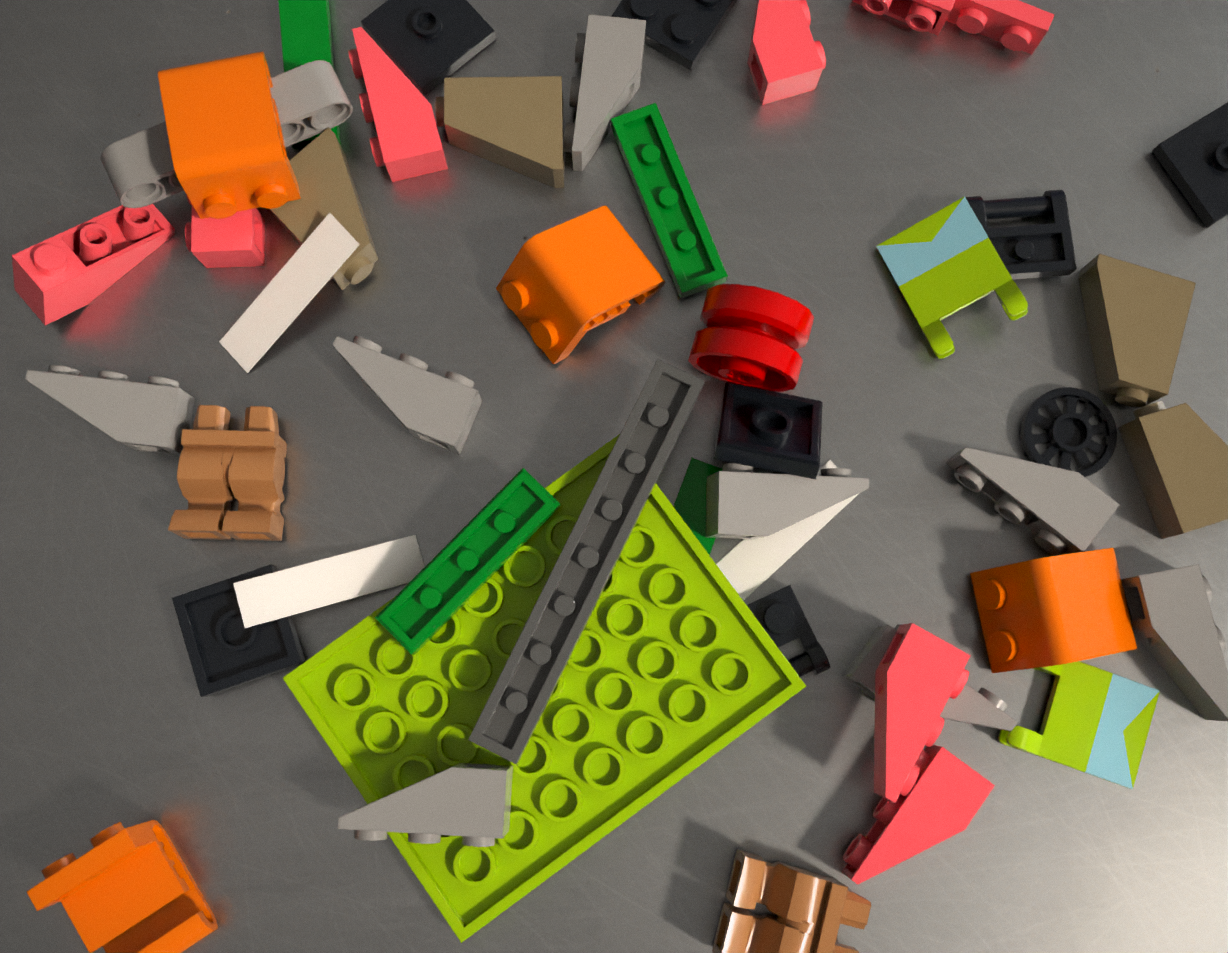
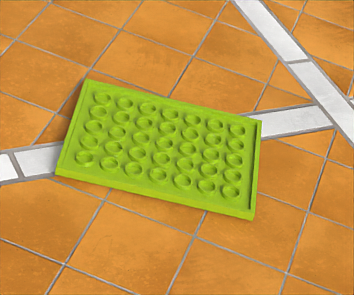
(647, 697)

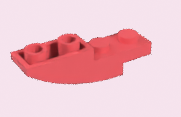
(1007, 21)

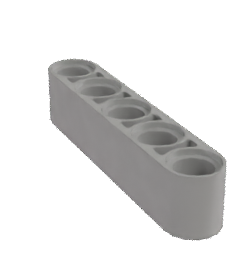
(307, 104)

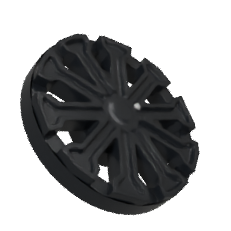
(1069, 430)

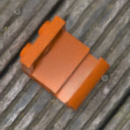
(227, 136)
(576, 280)
(1053, 610)
(128, 893)

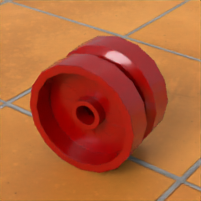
(751, 337)

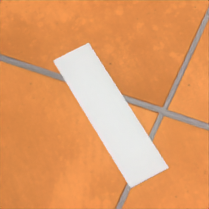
(289, 292)
(757, 559)
(328, 581)

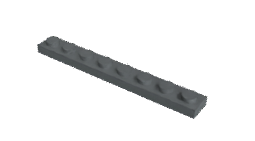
(586, 562)

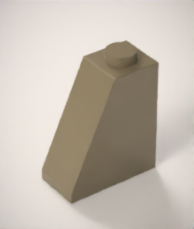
(508, 122)
(324, 189)
(1134, 327)
(1178, 467)

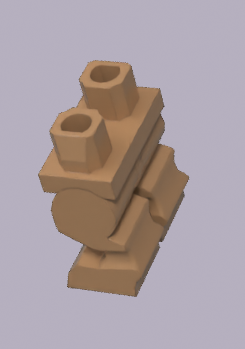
(230, 465)
(805, 904)

